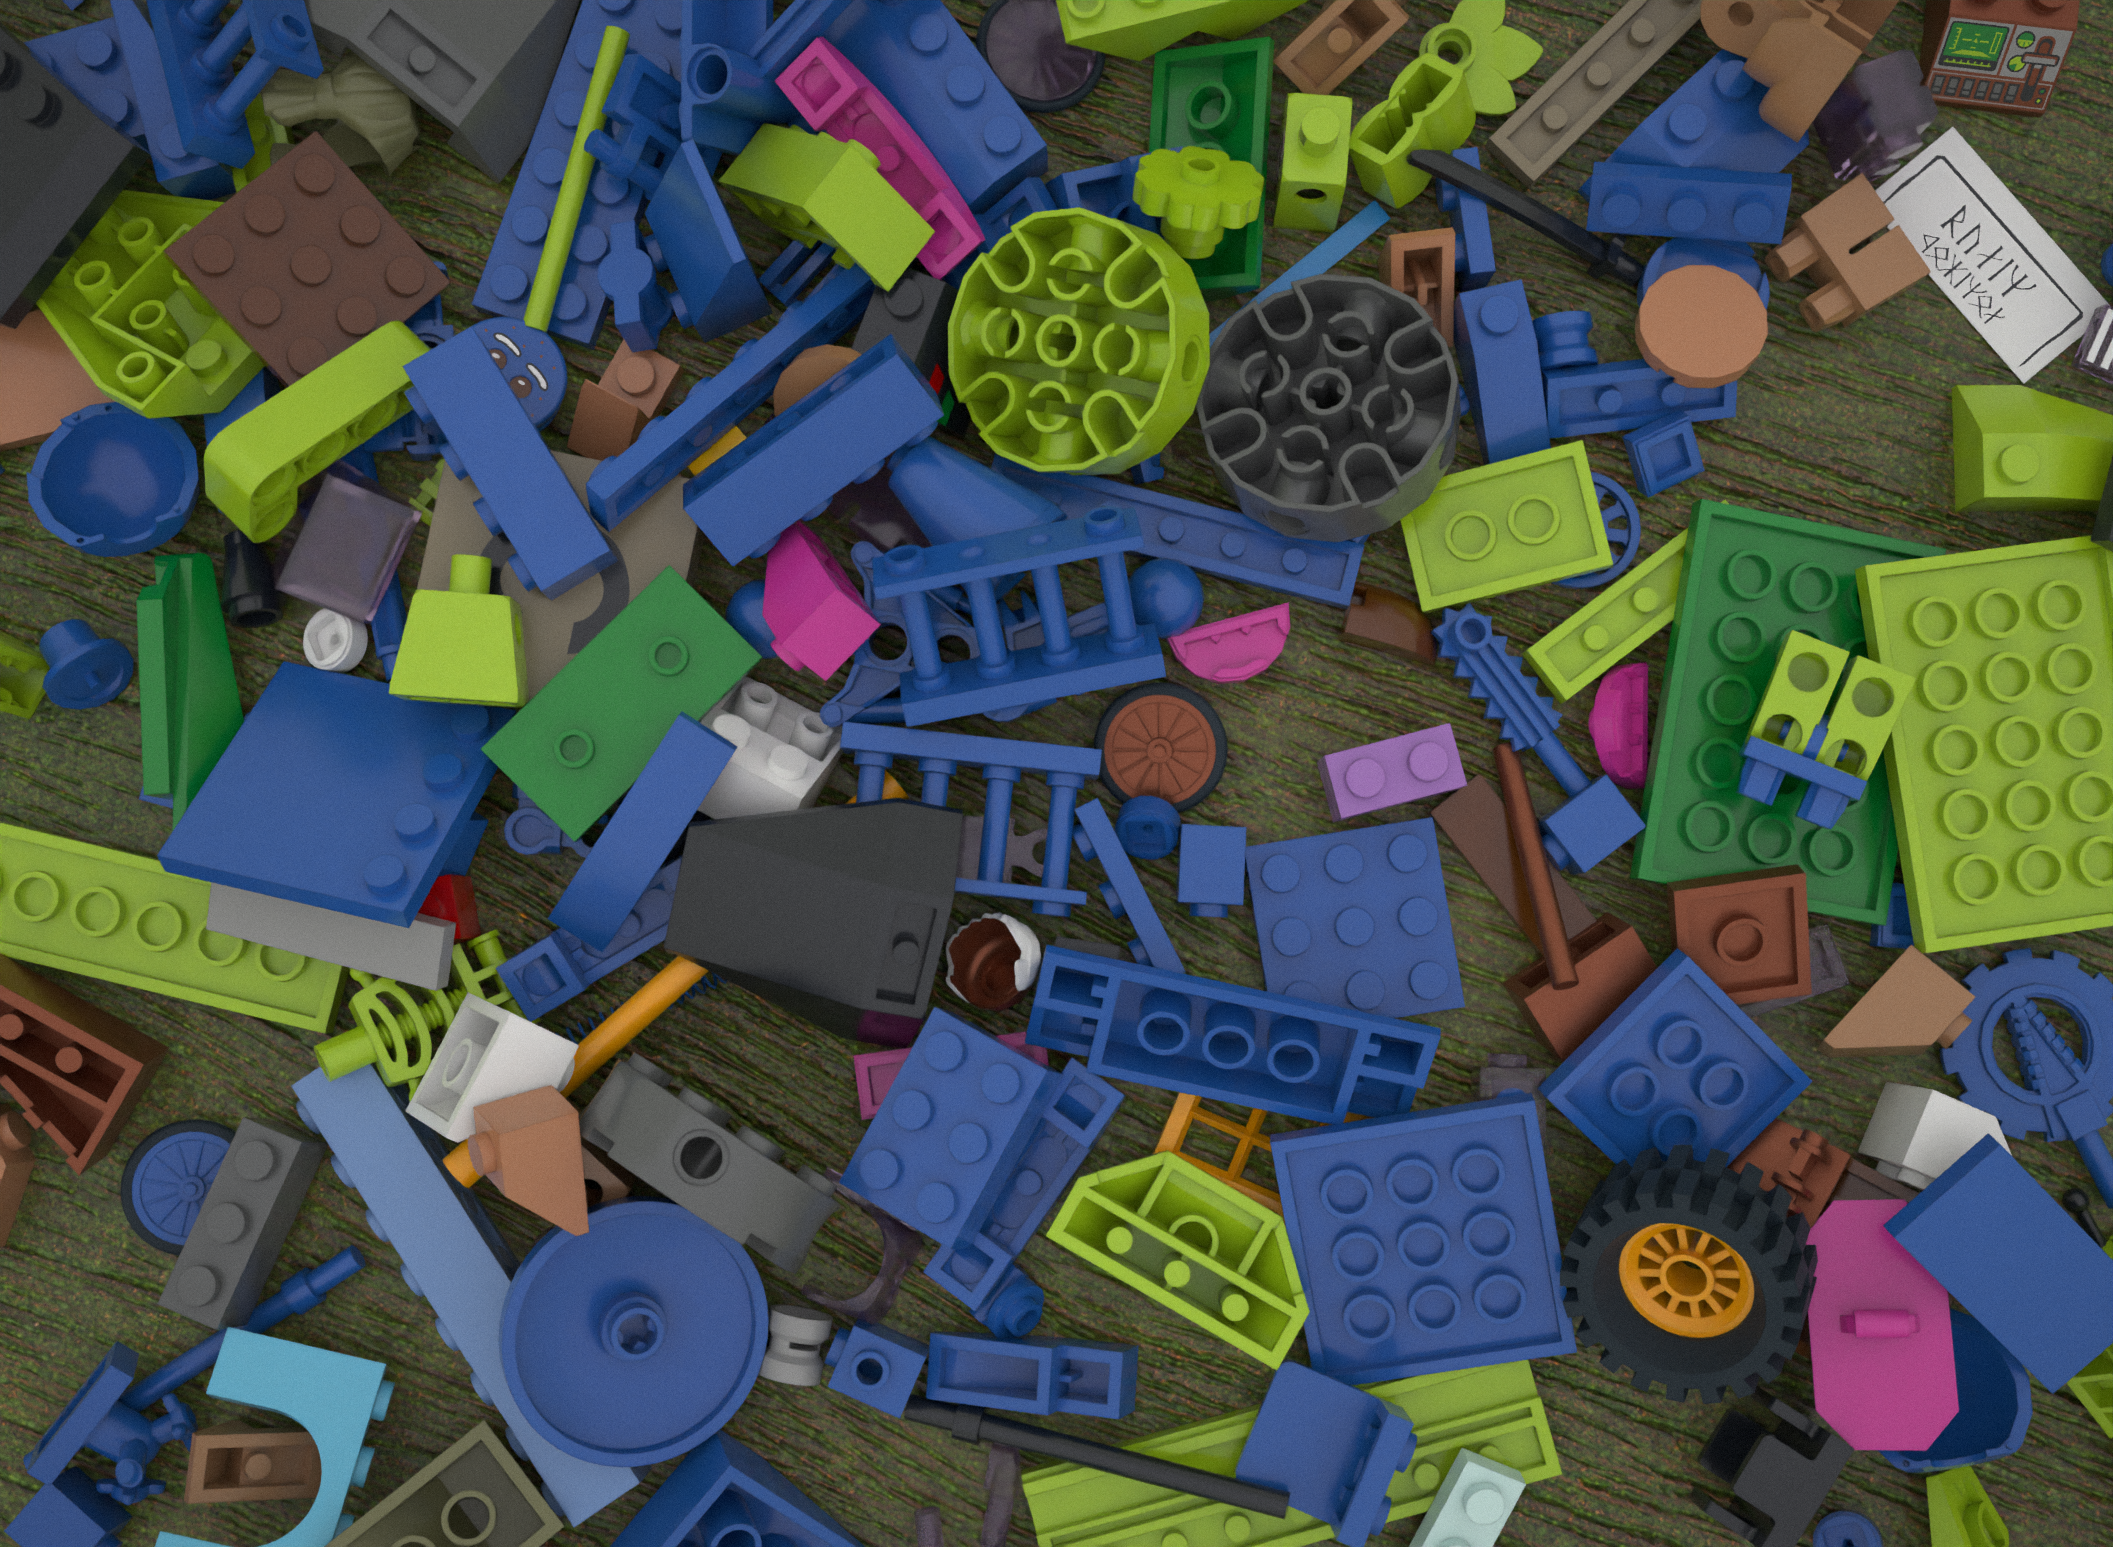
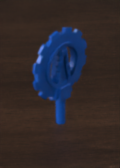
(2064, 1094)

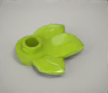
(1486, 52)

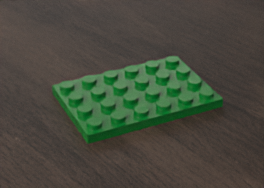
(1738, 595)

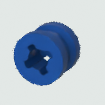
(1564, 340)

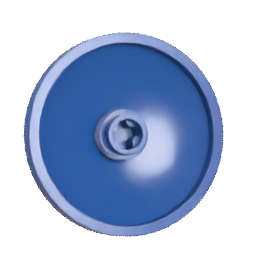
(633, 1333)

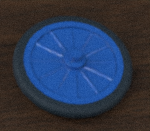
(171, 1179)

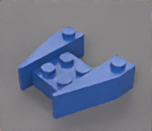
(122, 75)

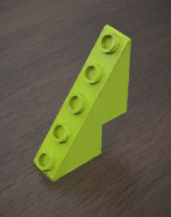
(1146, 26)

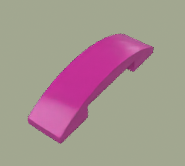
(848, 106)

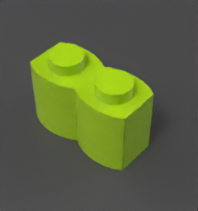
(1425, 111)

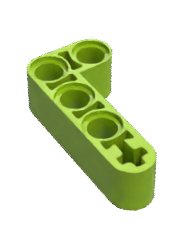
(305, 428)

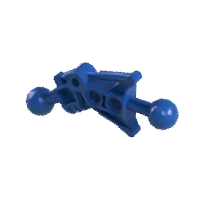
(1160, 590)

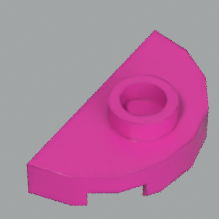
(1233, 647)
(1621, 724)

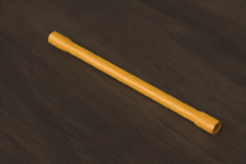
(626, 1023)

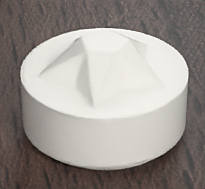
(334, 641)

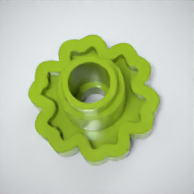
(1197, 196)

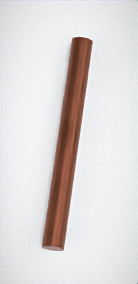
(1535, 868)

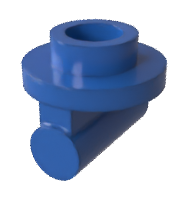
(1012, 1306)

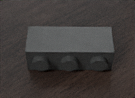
(243, 1223)

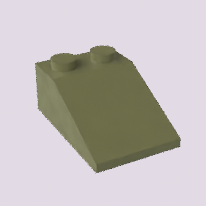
(460, 1499)

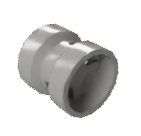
(795, 1345)

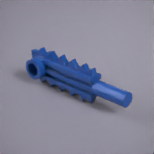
(1508, 694)

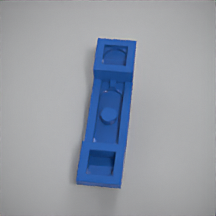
(642, 832)
(565, 965)
(1043, 1172)

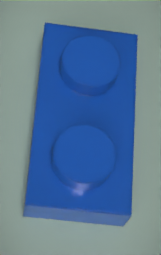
(1470, 222)

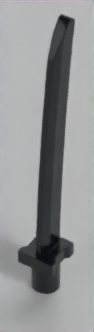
(1604, 255)

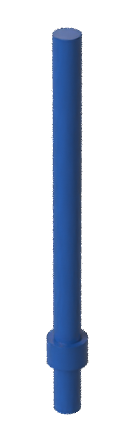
(297, 1294)

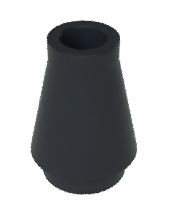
(249, 584)

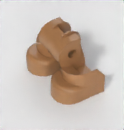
(1795, 49)

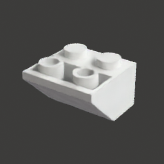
(779, 756)
(1922, 1133)

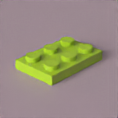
(1506, 528)

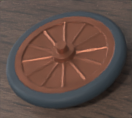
(1161, 745)

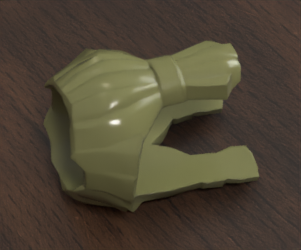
(370, 113)

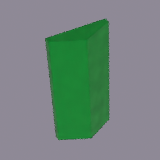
(1221, 102)

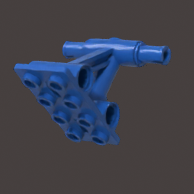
(732, 62)

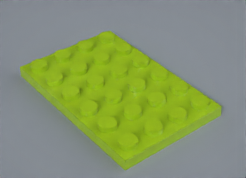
(2002, 738)

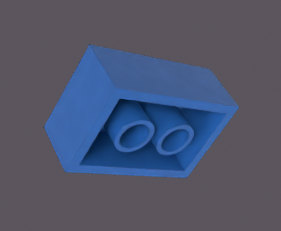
(951, 1129)

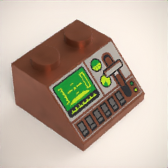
(1996, 52)

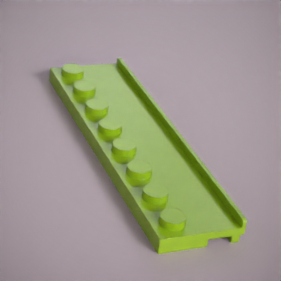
(1476, 1409)

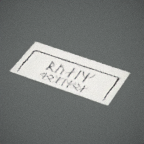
(1990, 255)

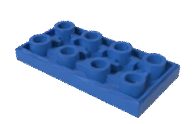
(2013, 1261)

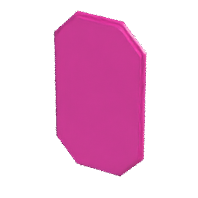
(1878, 1333)

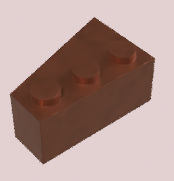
(70, 1064)

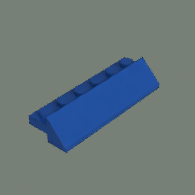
(1227, 1039)

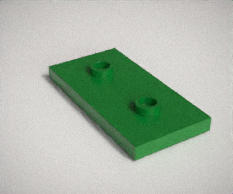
(614, 702)

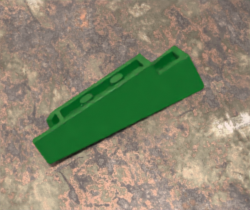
(184, 679)

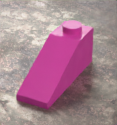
(812, 604)

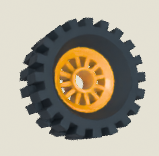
(1679, 1321)

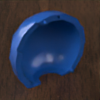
(114, 481)
(1991, 1403)

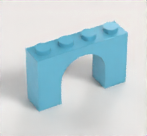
(323, 1392)

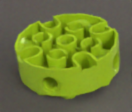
(1078, 343)

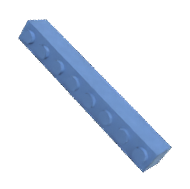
(448, 1255)

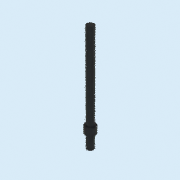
(974, 1424)

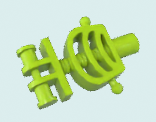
(369, 1043)

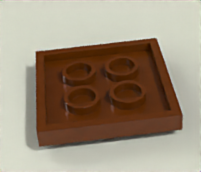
(305, 262)

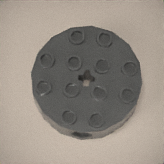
(1330, 408)
(705, 1167)

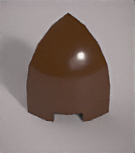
(1388, 624)

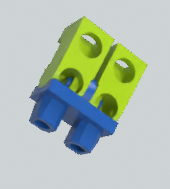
(1825, 751)

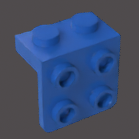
(1328, 1449)

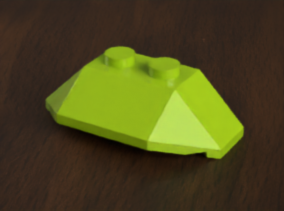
(1190, 1249)

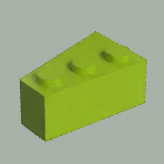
(830, 194)

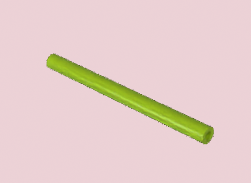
(574, 182)

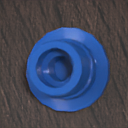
(83, 666)

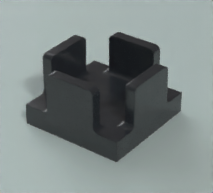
(1774, 1474)

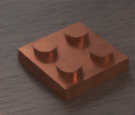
(1746, 931)

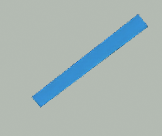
(1325, 254)

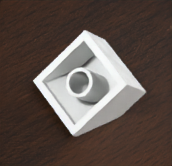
(487, 1059)

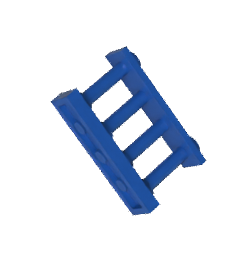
(200, 71)
(1031, 674)
(1002, 766)

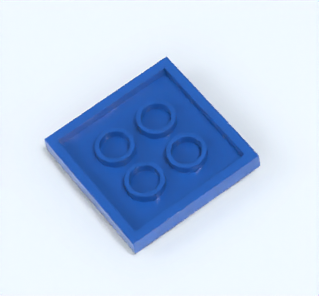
(1356, 920)
(1675, 1071)

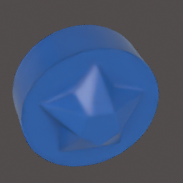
(1148, 827)
(1847, 1529)

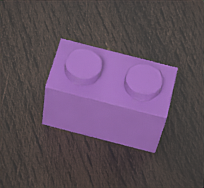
(1391, 772)

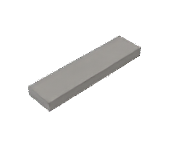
(409, 955)

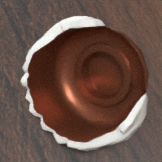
(993, 961)

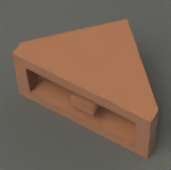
(1424, 269)

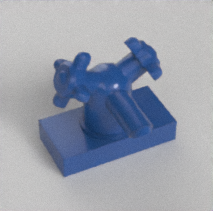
(113, 1430)

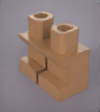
(1847, 282)

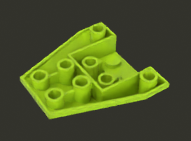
(139, 320)

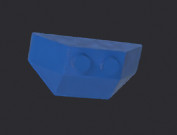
(1710, 126)

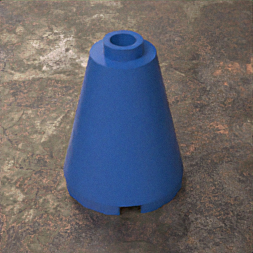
(964, 500)

